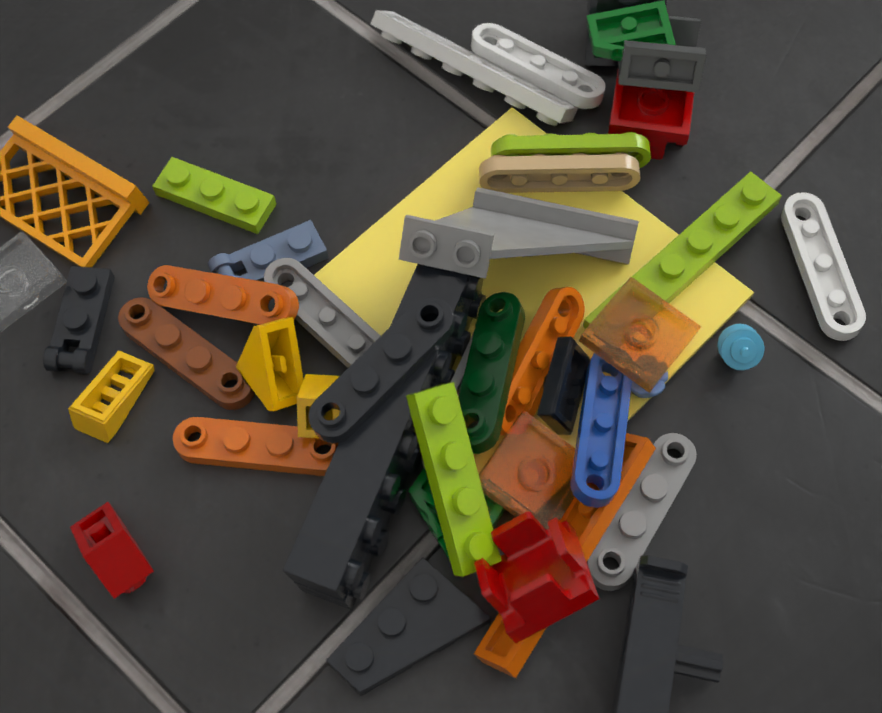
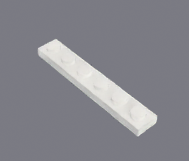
(485, 74)

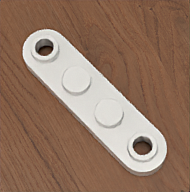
(538, 65)
(823, 267)

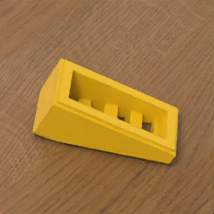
(104, 420)

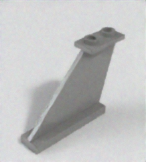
(513, 227)

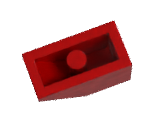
(111, 551)

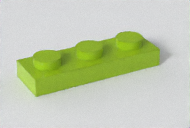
(214, 195)

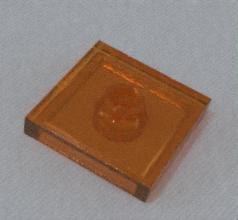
(639, 334)
(530, 471)

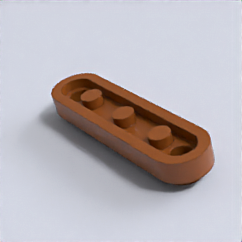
(185, 352)

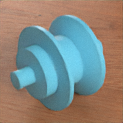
(740, 346)

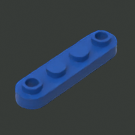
(601, 434)

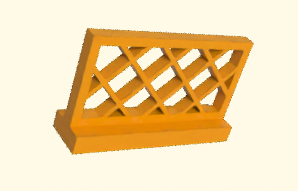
(82, 172)

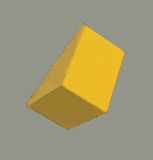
(273, 363)

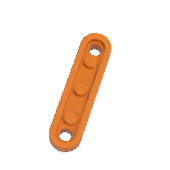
(221, 295)
(556, 317)
(251, 446)

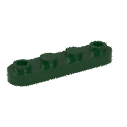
(491, 368)

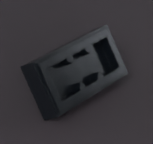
(563, 386)

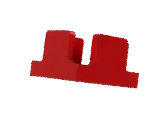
(654, 113)
(539, 575)

